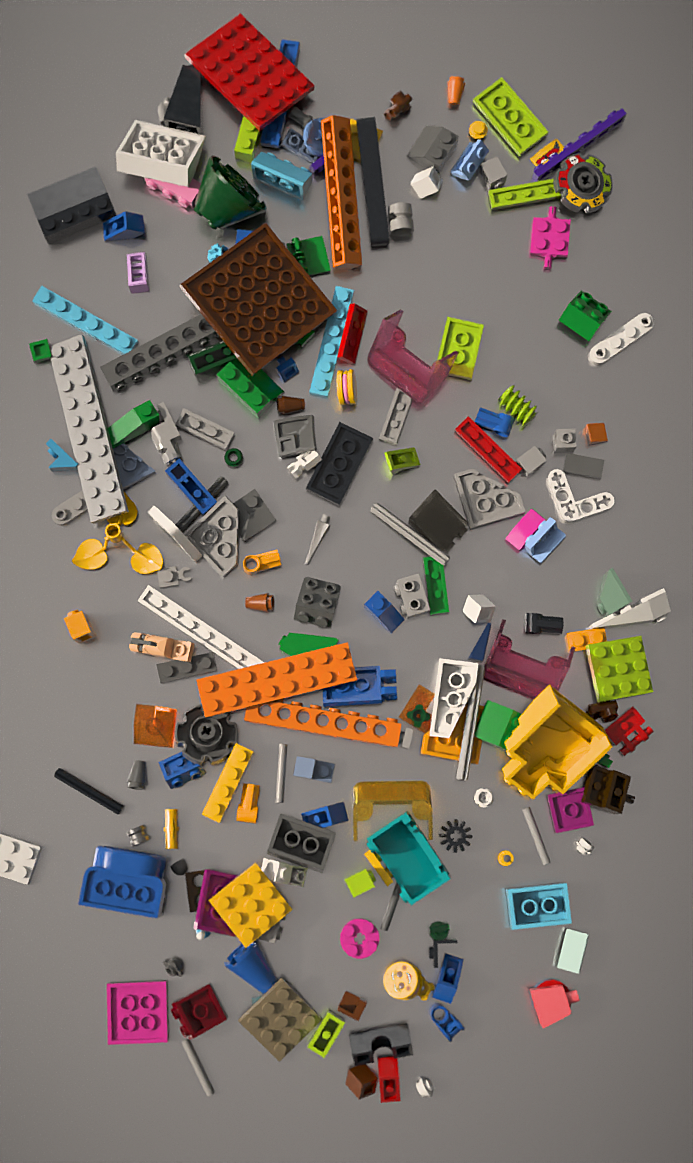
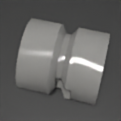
(400, 217)

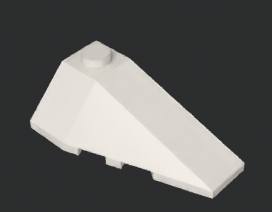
(646, 610)
(452, 692)

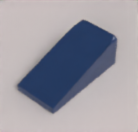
(480, 648)

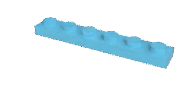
(84, 320)
(330, 343)

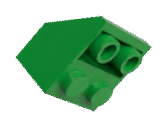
(585, 315)

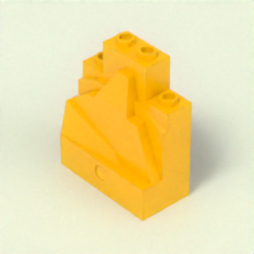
(553, 745)

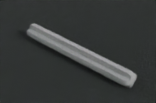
(410, 534)

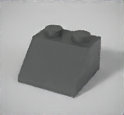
(433, 147)

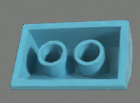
(281, 174)

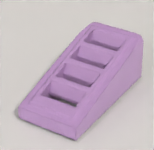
(137, 284)

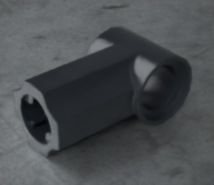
(538, 624)

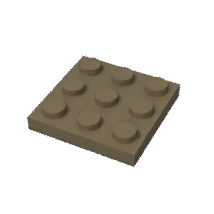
(280, 1019)

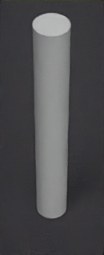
(281, 773)
(536, 835)
(197, 1067)

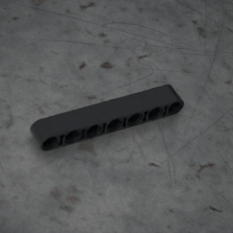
(373, 181)

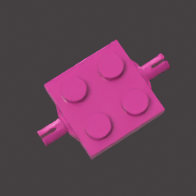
(550, 237)

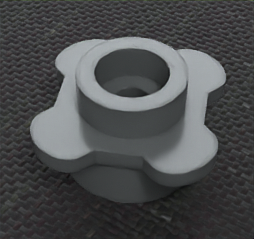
(173, 967)

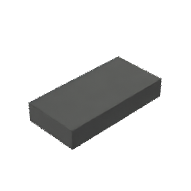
(583, 466)

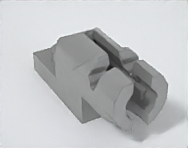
(165, 436)

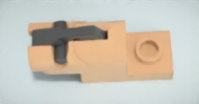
(161, 647)

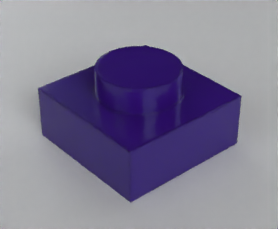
(318, 165)

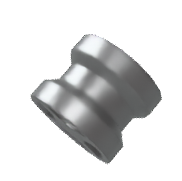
(137, 835)

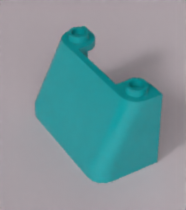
(409, 858)

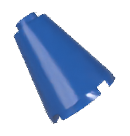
(252, 967)

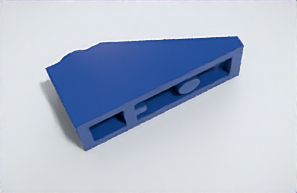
(190, 486)

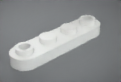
(621, 338)

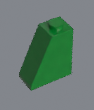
(301, 643)

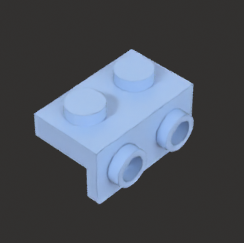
(470, 160)
(544, 540)

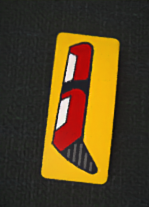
(547, 151)

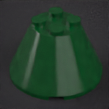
(226, 196)

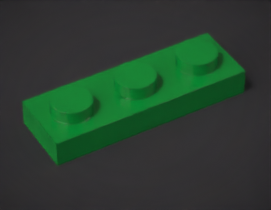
(435, 586)

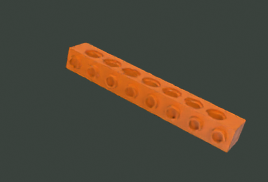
(341, 192)
(391, 738)

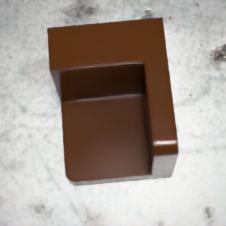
(352, 1005)
(361, 1081)

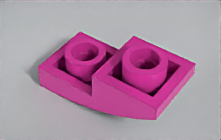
(524, 528)

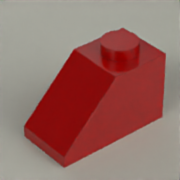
(389, 1079)

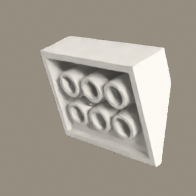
(160, 153)

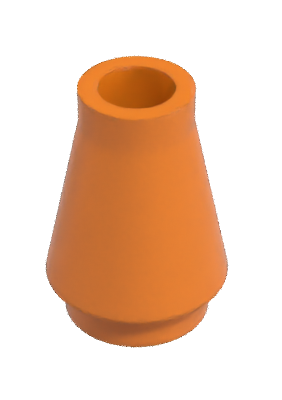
(455, 89)

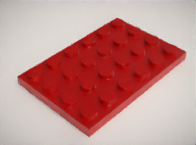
(249, 71)

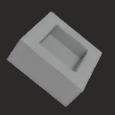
(405, 738)

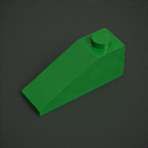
(133, 423)

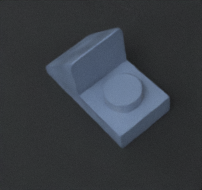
(314, 769)

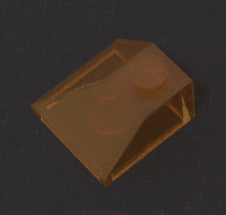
(154, 725)

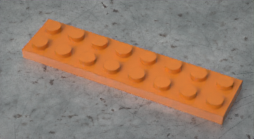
(276, 680)

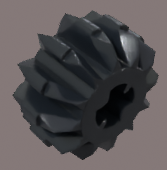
(460, 841)

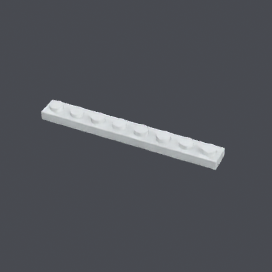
(197, 629)

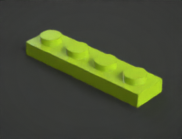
(522, 194)

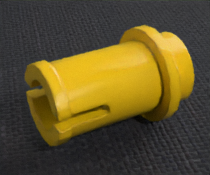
(501, 860)

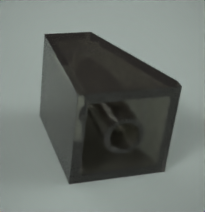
(438, 521)

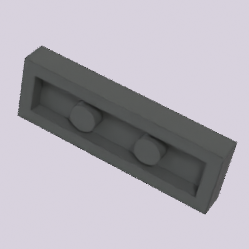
(179, 670)

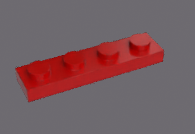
(488, 449)

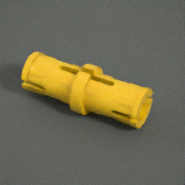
(171, 828)

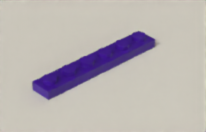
(584, 140)

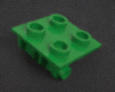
(310, 254)

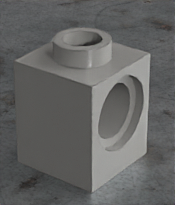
(493, 173)
(564, 440)
(531, 460)

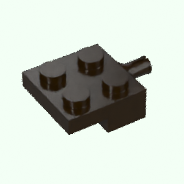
(607, 790)

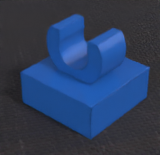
(286, 368)

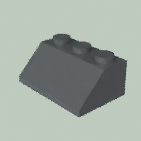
(301, 843)

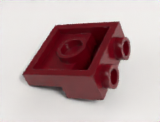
(198, 1012)

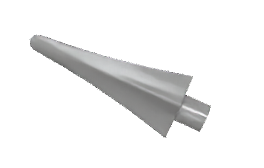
(320, 530)

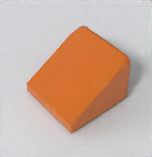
(596, 433)

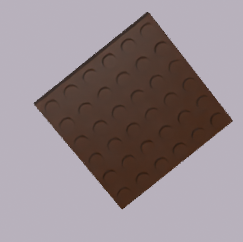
(258, 298)

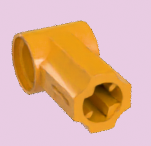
(264, 562)
(248, 807)

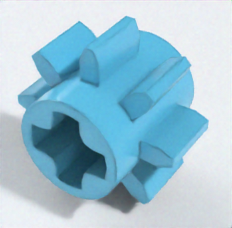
(216, 251)

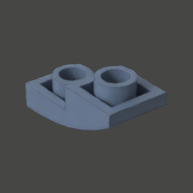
(294, 143)

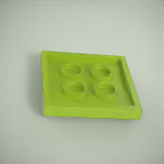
(619, 669)

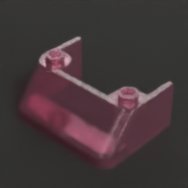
(403, 367)
(522, 672)

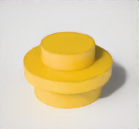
(478, 130)

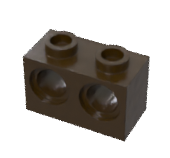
(193, 889)

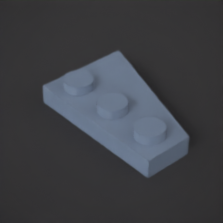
(130, 466)

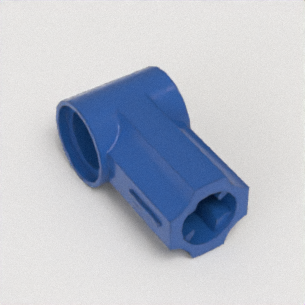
(499, 423)

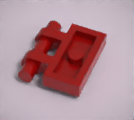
(624, 726)

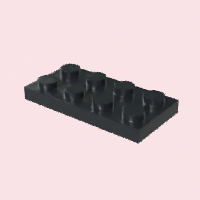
(339, 463)

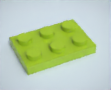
(465, 339)

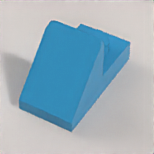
(63, 462)

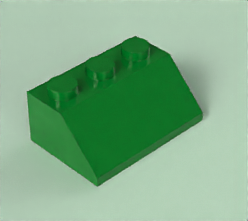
(254, 391)

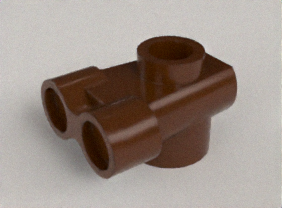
(400, 104)
(605, 709)

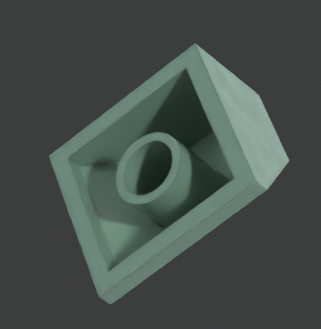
(612, 594)

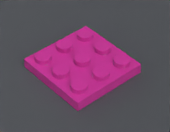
(137, 1012)

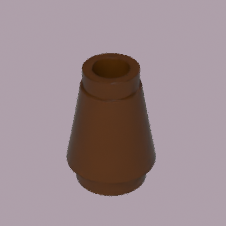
(290, 404)

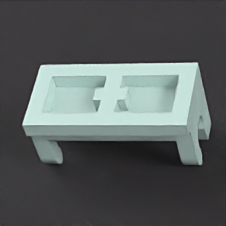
(573, 951)

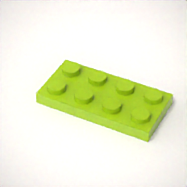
(510, 116)

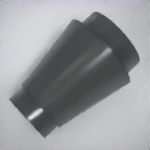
(137, 776)

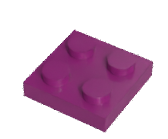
(568, 810)

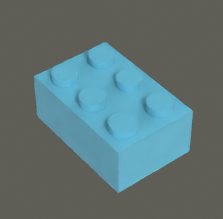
(538, 906)

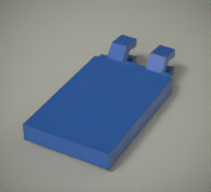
(366, 690)

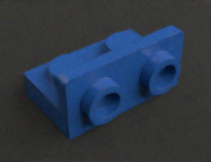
(179, 770)

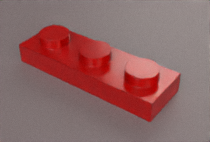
(352, 333)

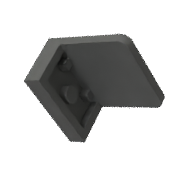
(317, 602)

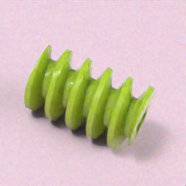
(518, 405)

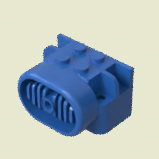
(125, 882)

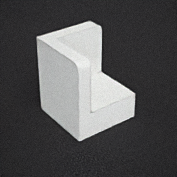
(426, 182)
(479, 608)

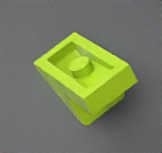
(402, 459)

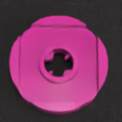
(368, 945)

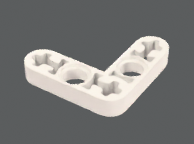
(576, 507)
(175, 533)

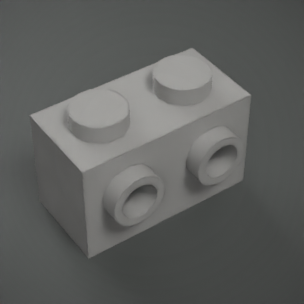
(412, 596)

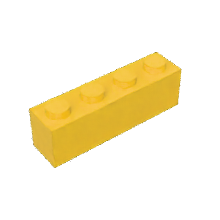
(228, 783)

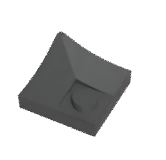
(295, 435)
(253, 515)

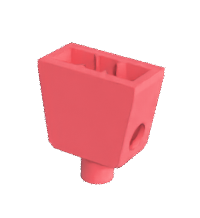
(552, 1003)

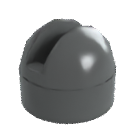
(179, 867)

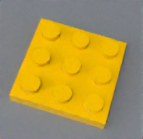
(250, 905)

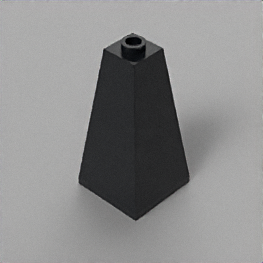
(186, 102)

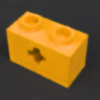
(79, 626)

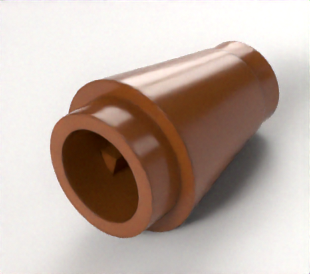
(260, 602)

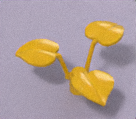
(91, 554)

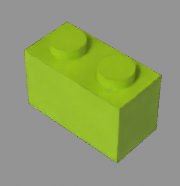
(247, 141)
(360, 882)
(326, 1033)

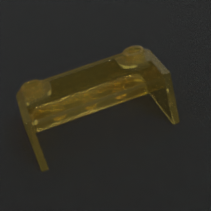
(392, 792)

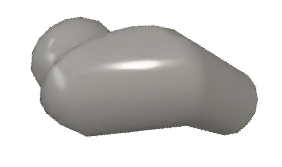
(162, 109)

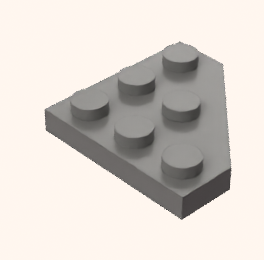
(486, 499)
(217, 536)

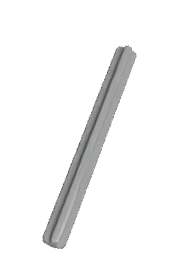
(470, 727)

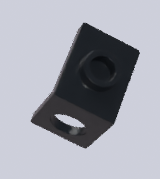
(433, 951)

